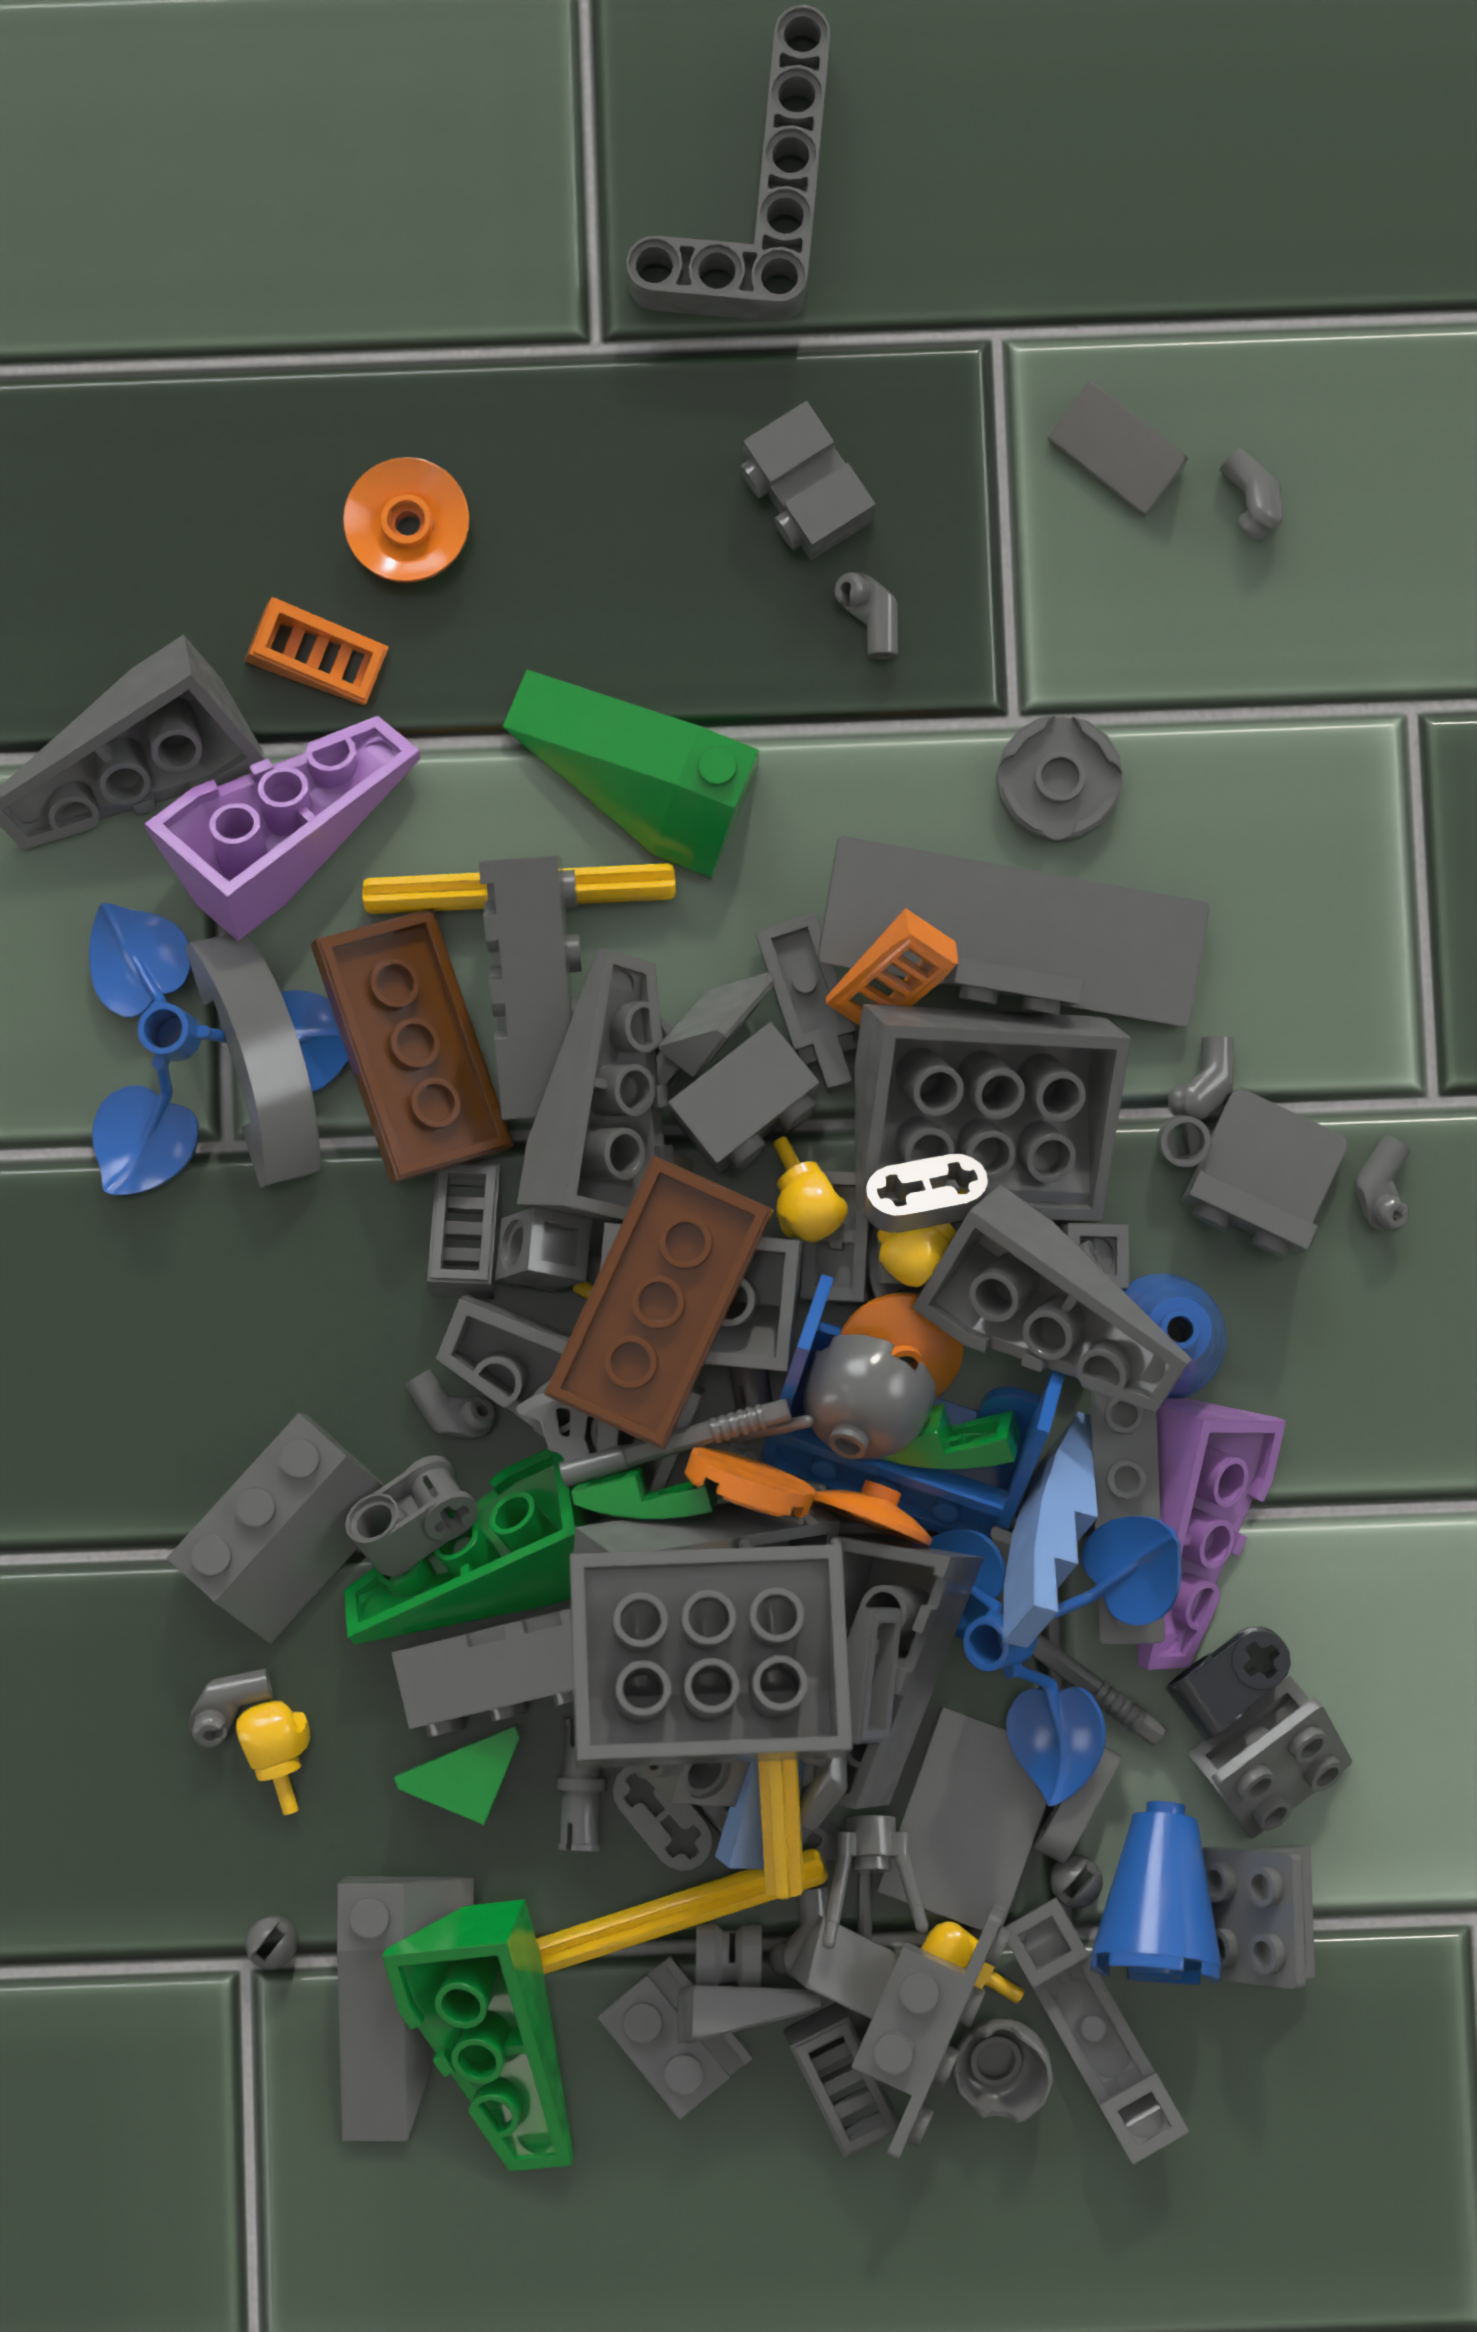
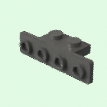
(1125, 1486)
(917, 2020)

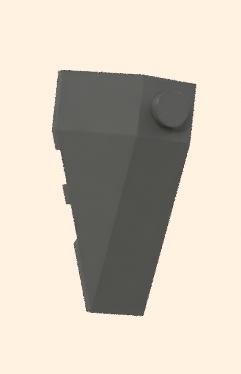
(135, 746)

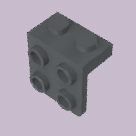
(1265, 1173)

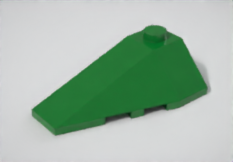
(647, 771)
(500, 1566)
(485, 2011)

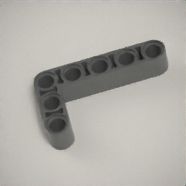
(779, 194)

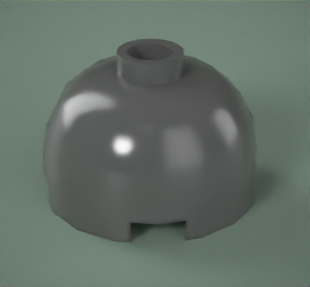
(866, 1398)

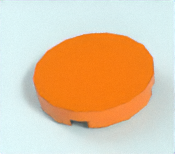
(750, 1482)

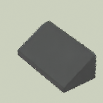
(1118, 448)
(714, 1022)
(848, 1973)

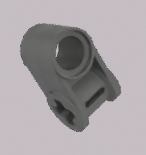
(409, 1521)

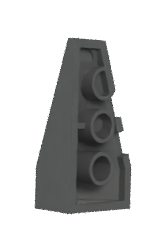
(602, 1098)
(1035, 1295)
(380, 2056)

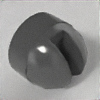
(1196, 1140)
(1064, 1874)
(285, 1949)

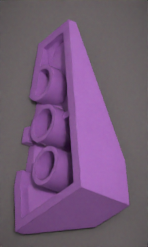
(264, 835)
(1208, 1475)

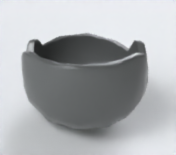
(1003, 2069)

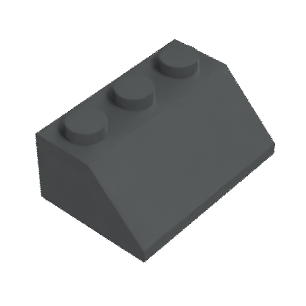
(764, 1310)
(278, 1529)

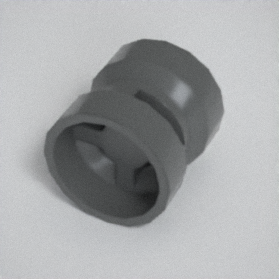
(713, 1955)

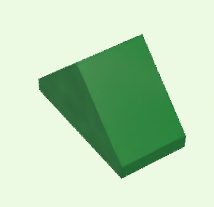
(467, 1777)

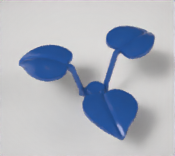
(132, 965)
(1064, 1732)

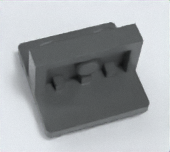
(1273, 1758)
(1263, 1913)

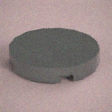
(1059, 778)

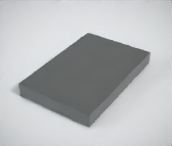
(968, 1821)

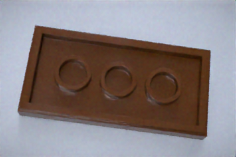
(411, 1045)
(659, 1302)

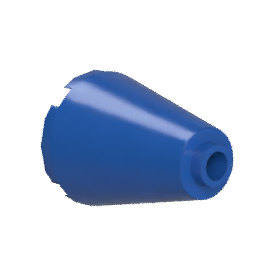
(1197, 1319)
(1159, 1904)

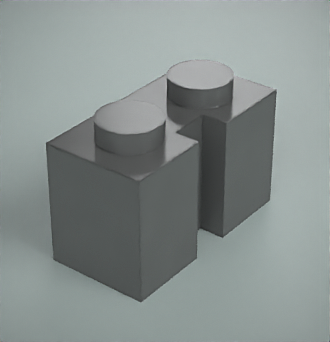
(806, 482)

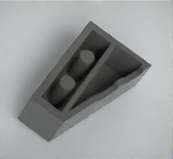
(486, 1672)

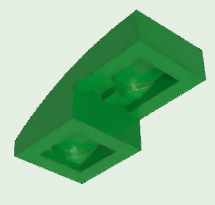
(964, 1445)
(628, 1496)

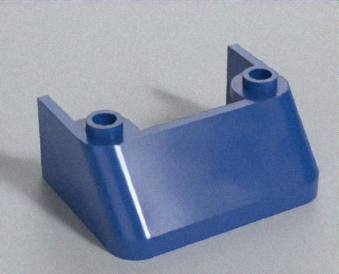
(932, 1497)

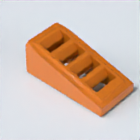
(302, 622)
(904, 934)

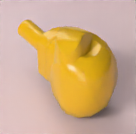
(807, 1202)
(915, 1253)
(272, 1744)
(957, 1945)

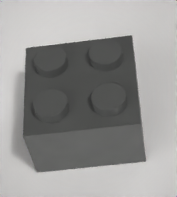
(746, 1100)

